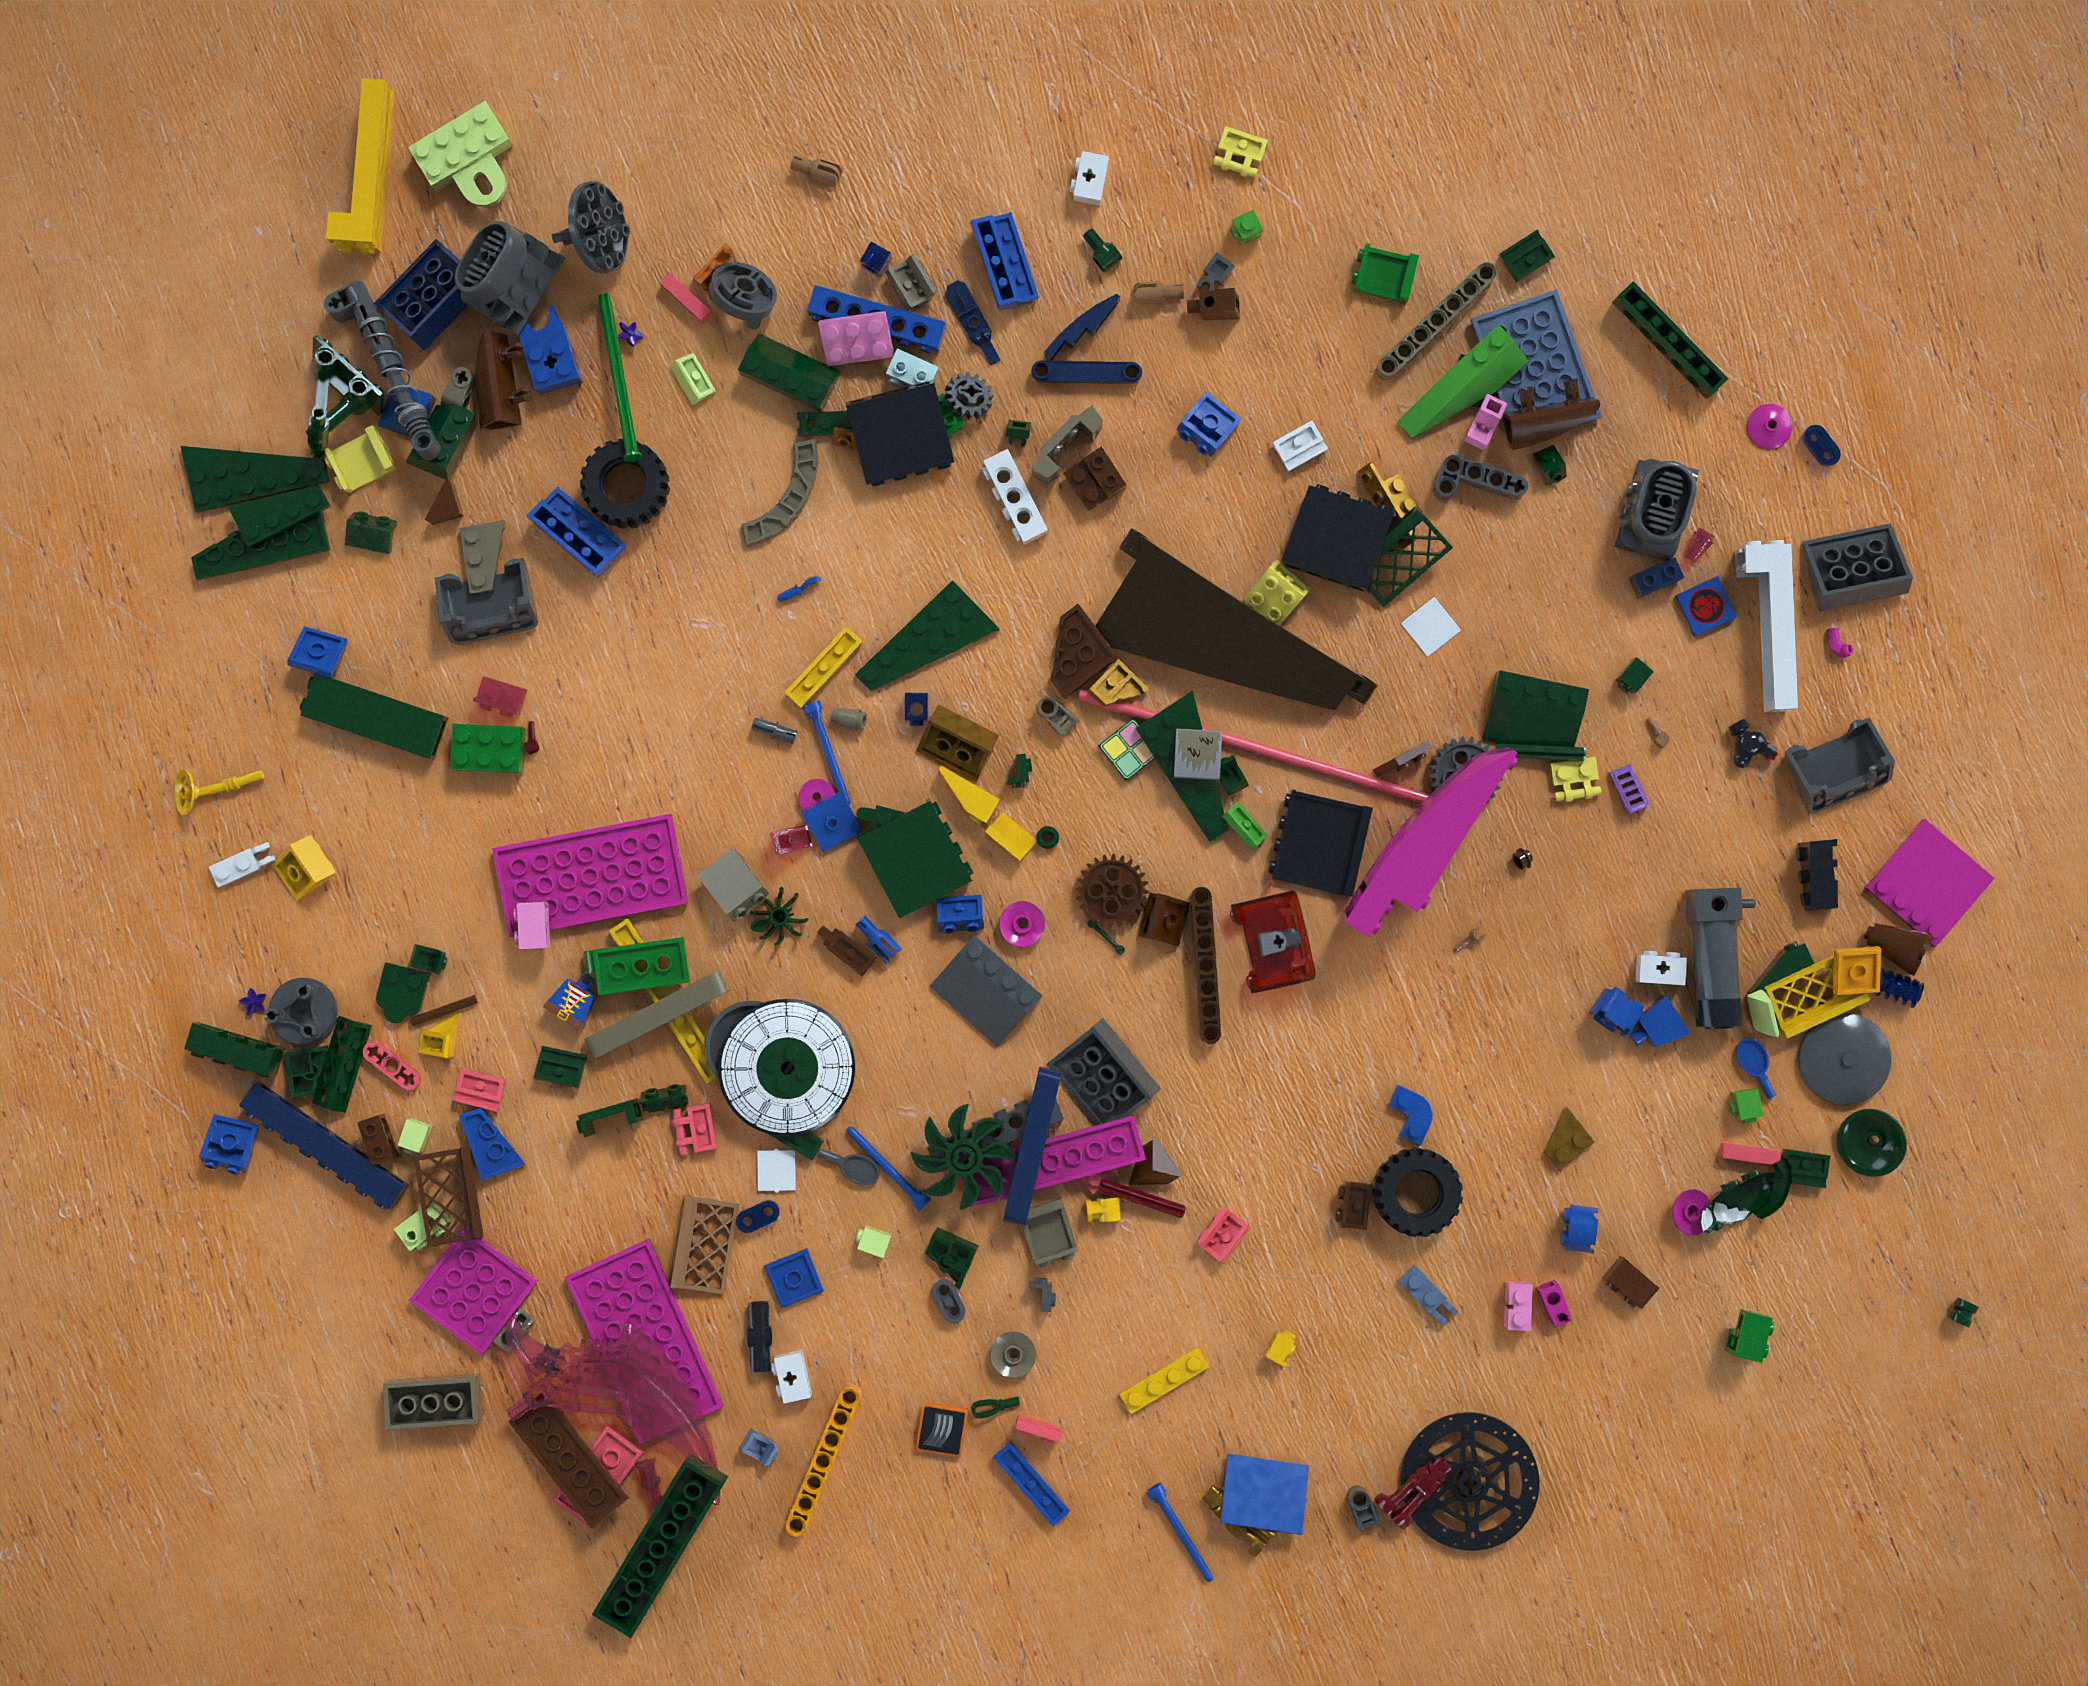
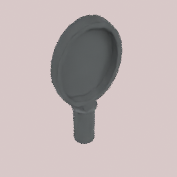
(855, 1167)

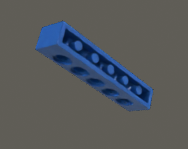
(934, 328)

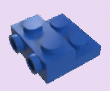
(1208, 424)
(229, 1144)

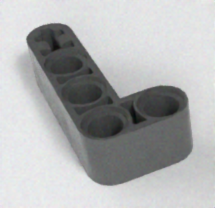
(1482, 482)

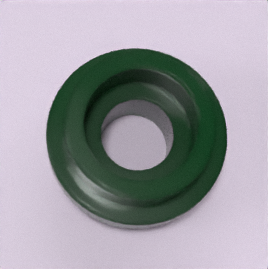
(1055, 837)

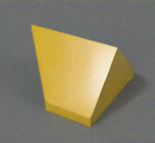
(440, 1038)

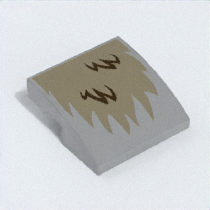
(1197, 754)

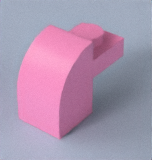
(1485, 422)

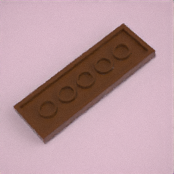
(570, 1463)

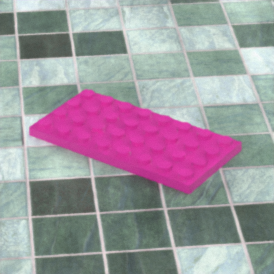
(594, 873)
(636, 1290)

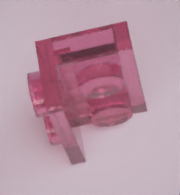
(501, 696)

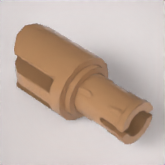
(818, 170)
(1156, 292)

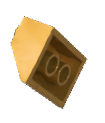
(957, 742)

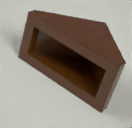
(445, 505)

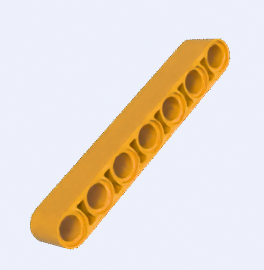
(818, 1470)

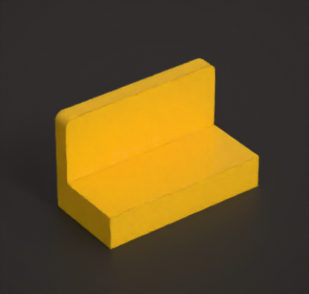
(1011, 836)

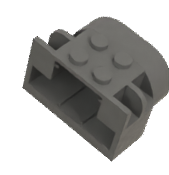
(505, 274)
(1645, 524)

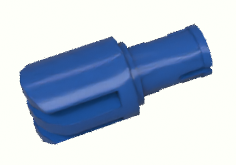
(878, 940)

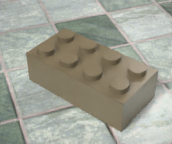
(432, 1401)

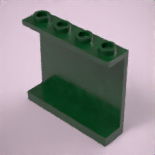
(915, 858)

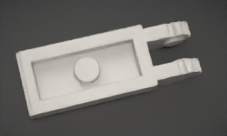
(240, 865)

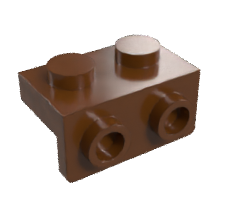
(1354, 1205)

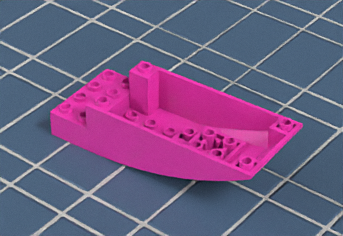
(1427, 842)

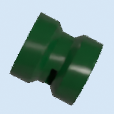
(1963, 1312)

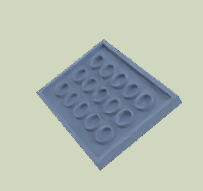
(1549, 345)

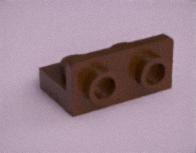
(378, 1139)

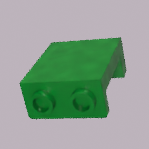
(1384, 274)

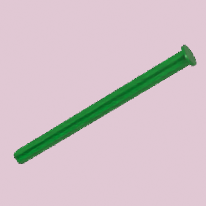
(618, 379)

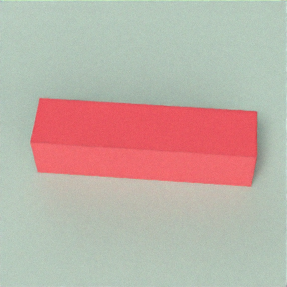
(685, 297)
(1749, 1154)

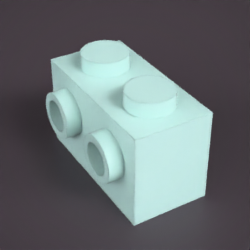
(910, 370)

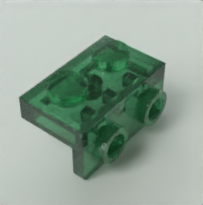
(370, 532)

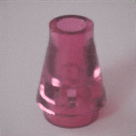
(1699, 544)

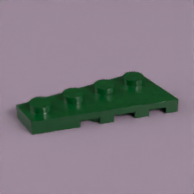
(274, 514)

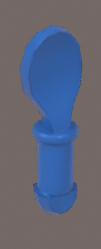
(794, 591)

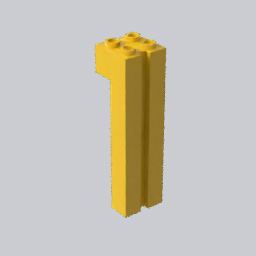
(364, 225)

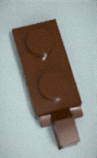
(847, 950)

